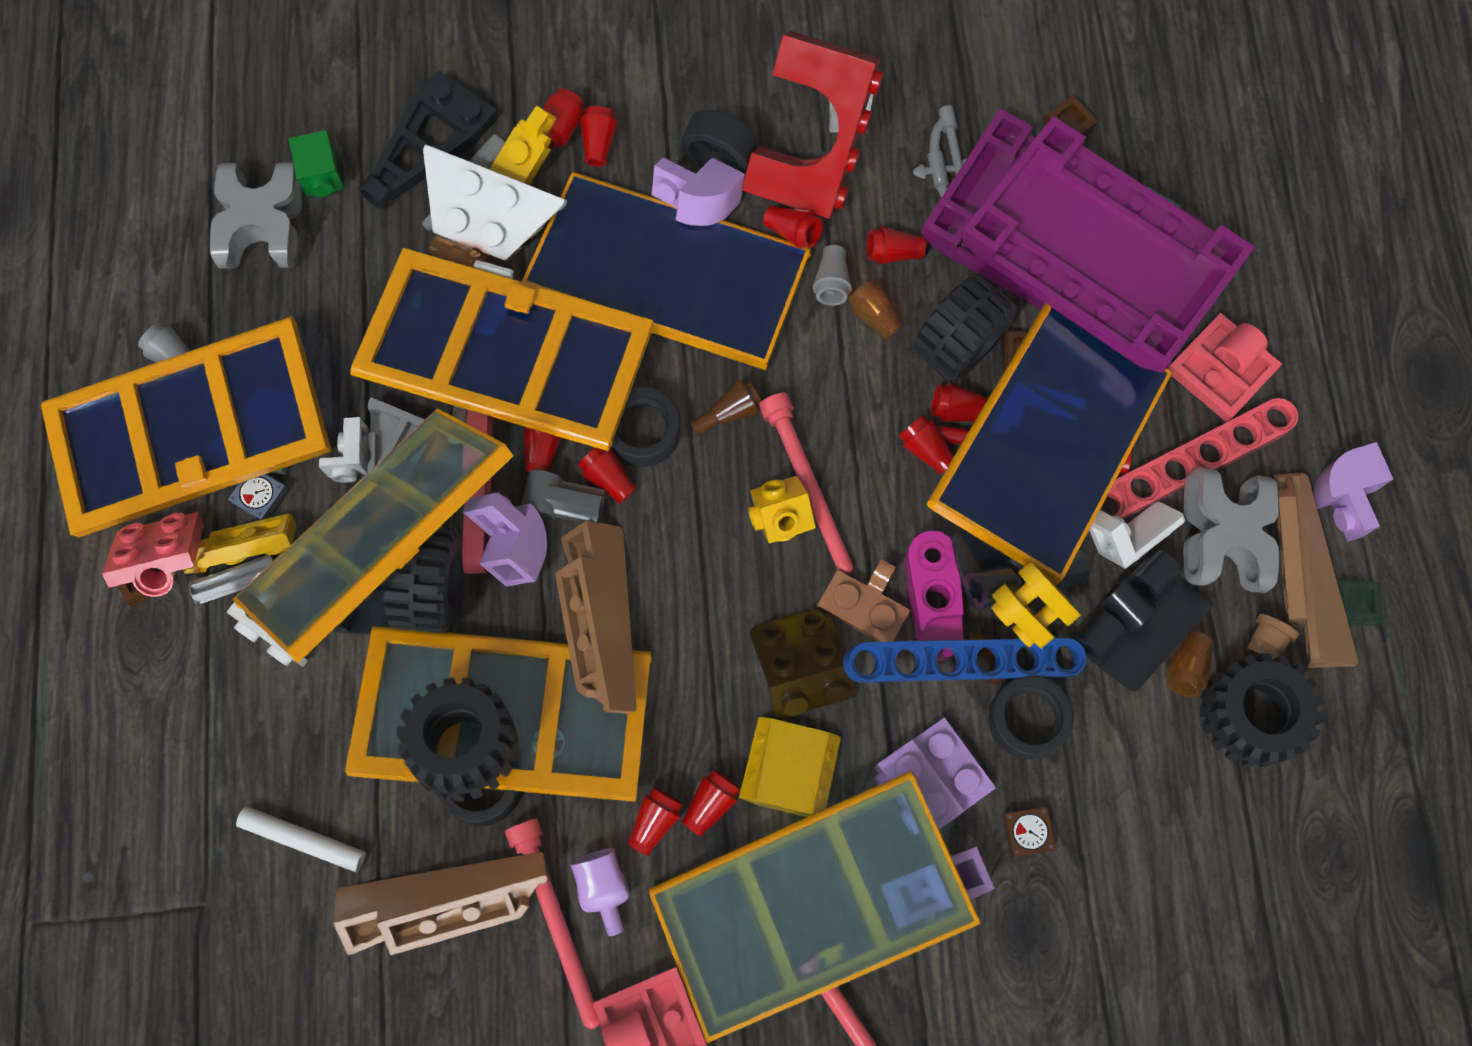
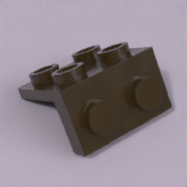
(802, 662)

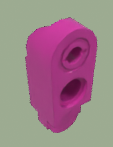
(938, 577)

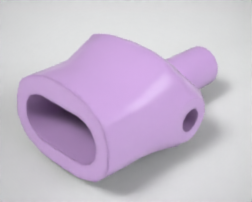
(601, 886)

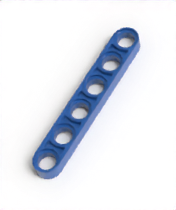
(966, 660)

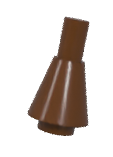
(735, 404)

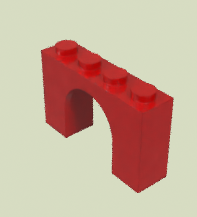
(847, 82)

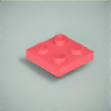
(1225, 365)
(161, 545)
(650, 1014)

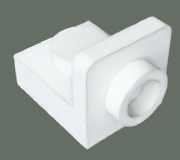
(353, 450)

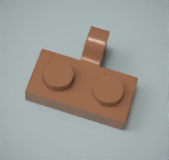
(864, 605)

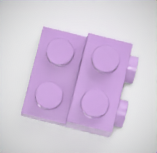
(944, 771)

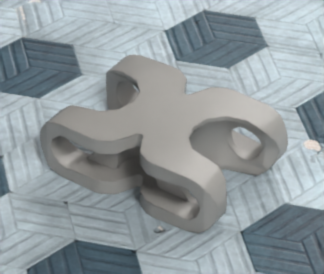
(256, 216)
(1231, 530)

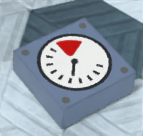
(258, 496)

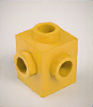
(781, 509)

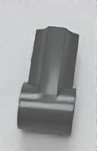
(562, 499)

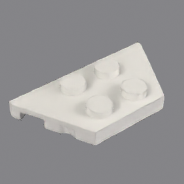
(484, 206)

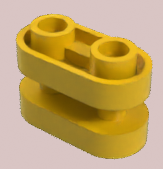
(1029, 626)

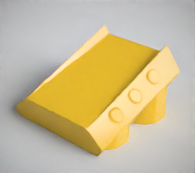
(790, 767)

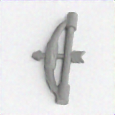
(936, 161)

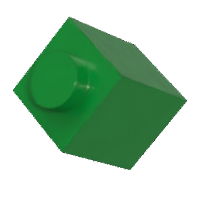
(316, 164)

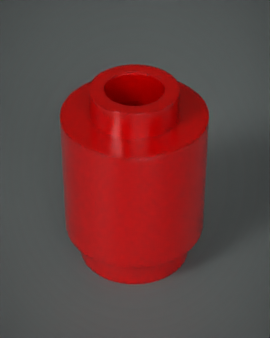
(567, 109)

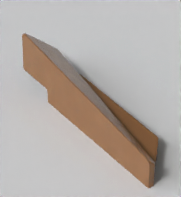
(1309, 578)
(597, 615)
(436, 904)

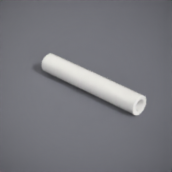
(301, 839)

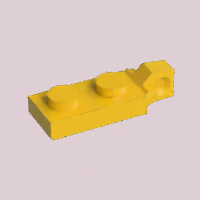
(525, 147)
(243, 541)

